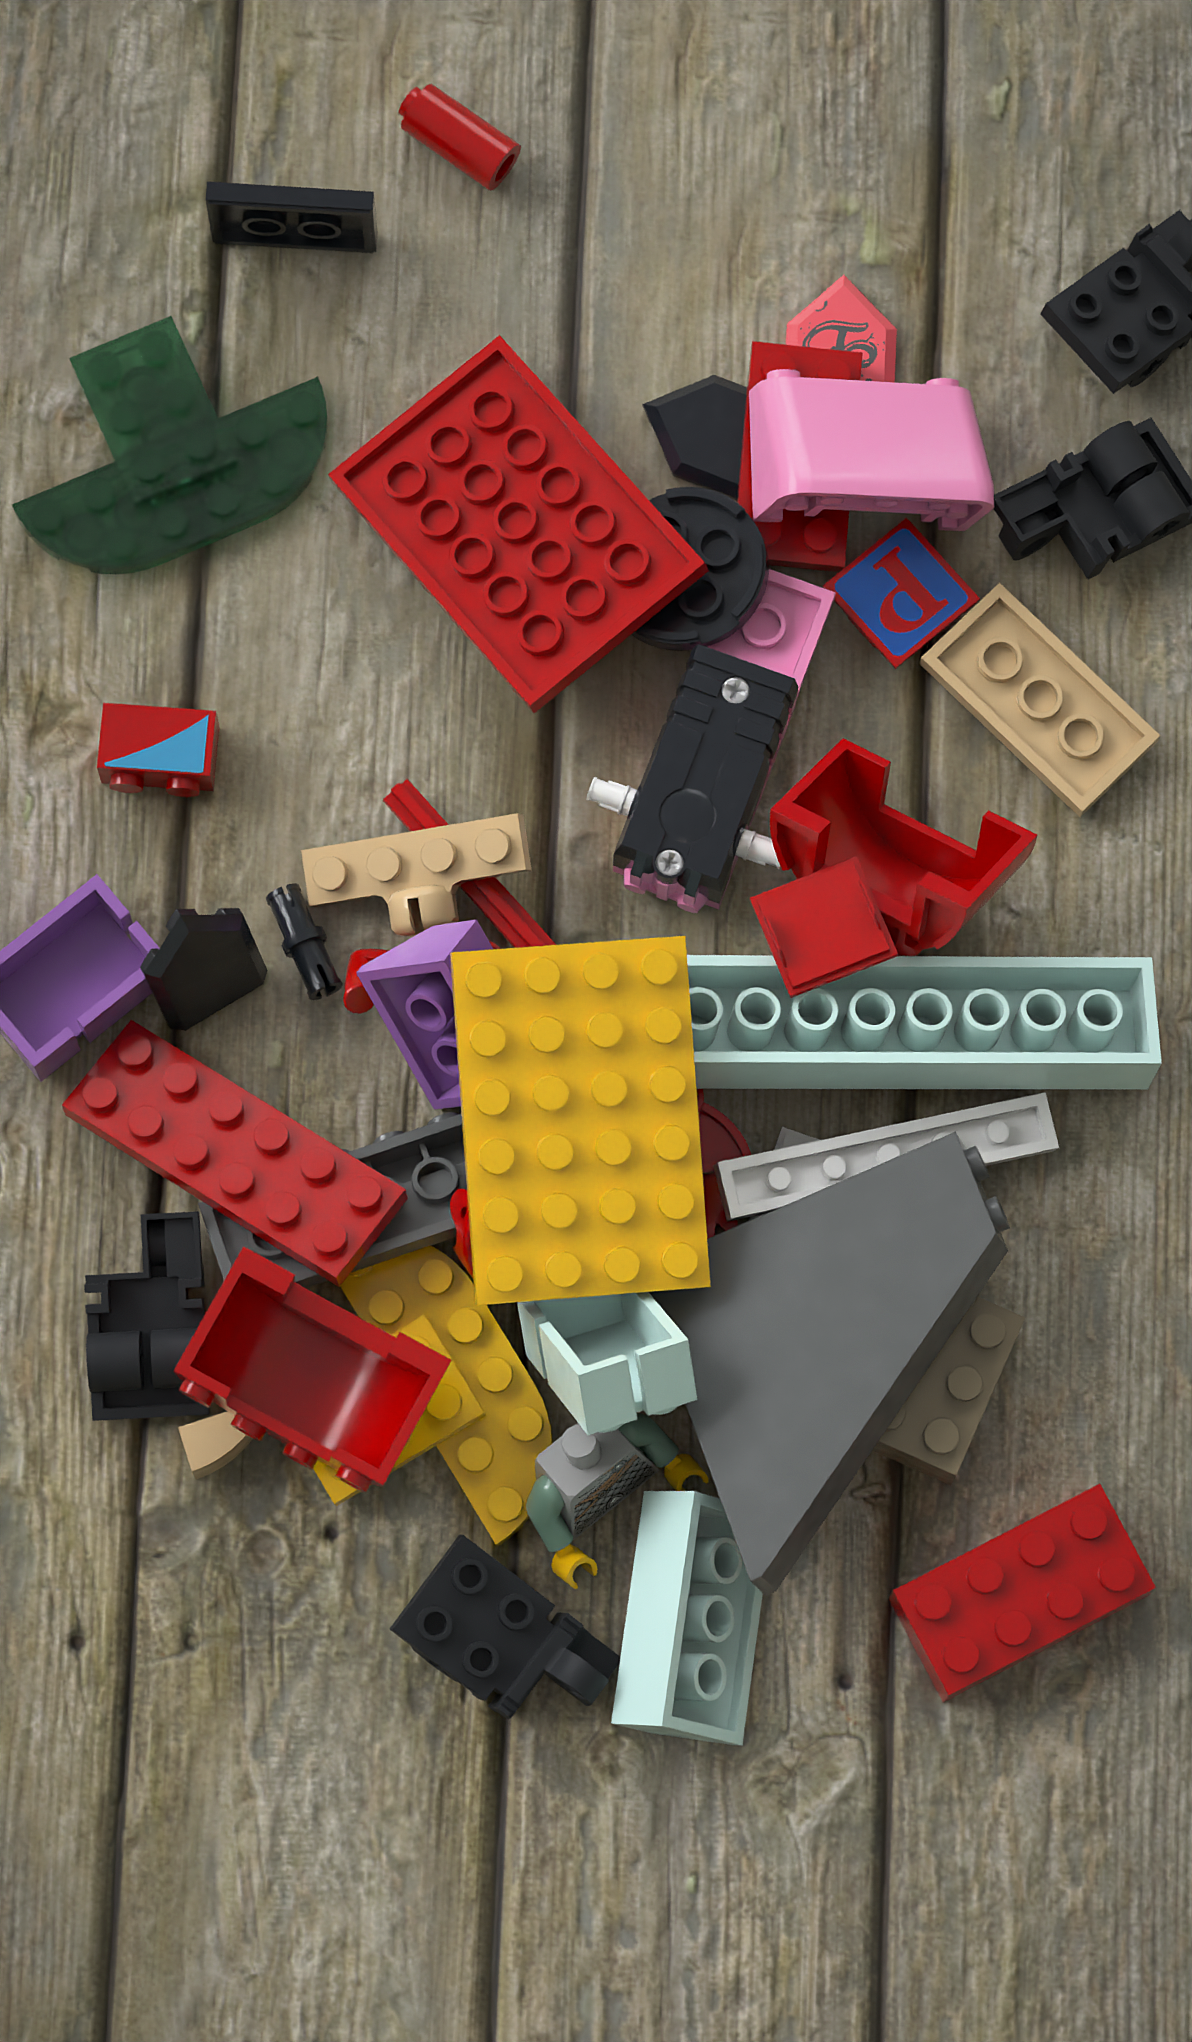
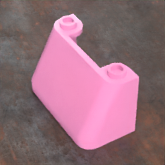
(867, 449)

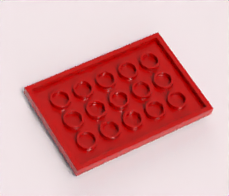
(518, 523)

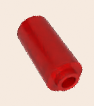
(458, 135)

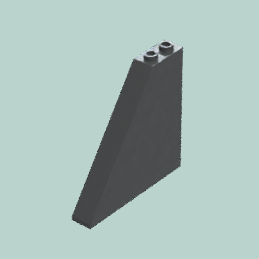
(824, 1333)

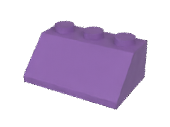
(416, 1003)

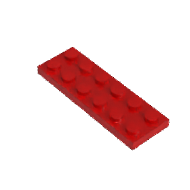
(235, 1152)

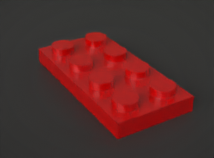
(798, 539)

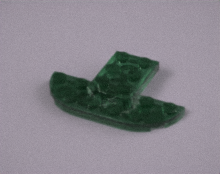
(176, 466)

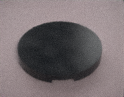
(735, 576)

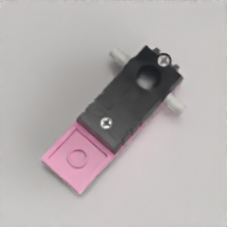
(717, 753)

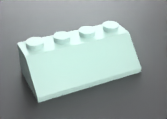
(687, 1624)

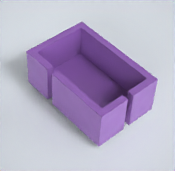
(71, 977)

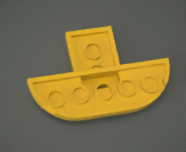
(486, 1405)

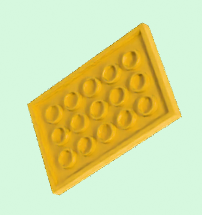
(580, 1120)

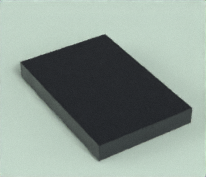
(292, 217)

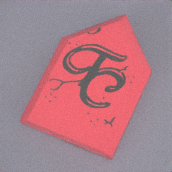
(848, 322)

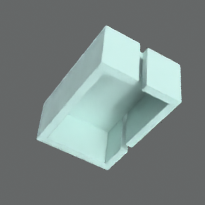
(609, 1357)

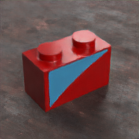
(158, 749)

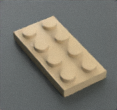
(1039, 699)

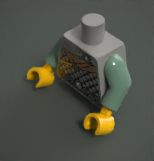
(591, 1474)

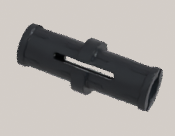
(304, 941)

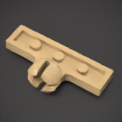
(417, 868)

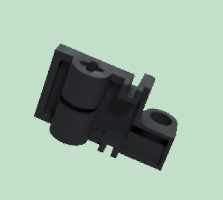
(1131, 306)
(1101, 501)
(146, 1324)
(494, 1634)

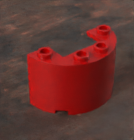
(917, 875)
(308, 1373)

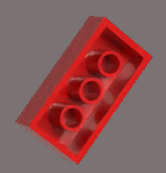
(1021, 1592)

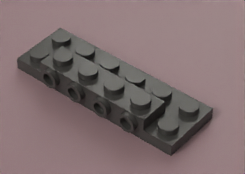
(422, 1161)

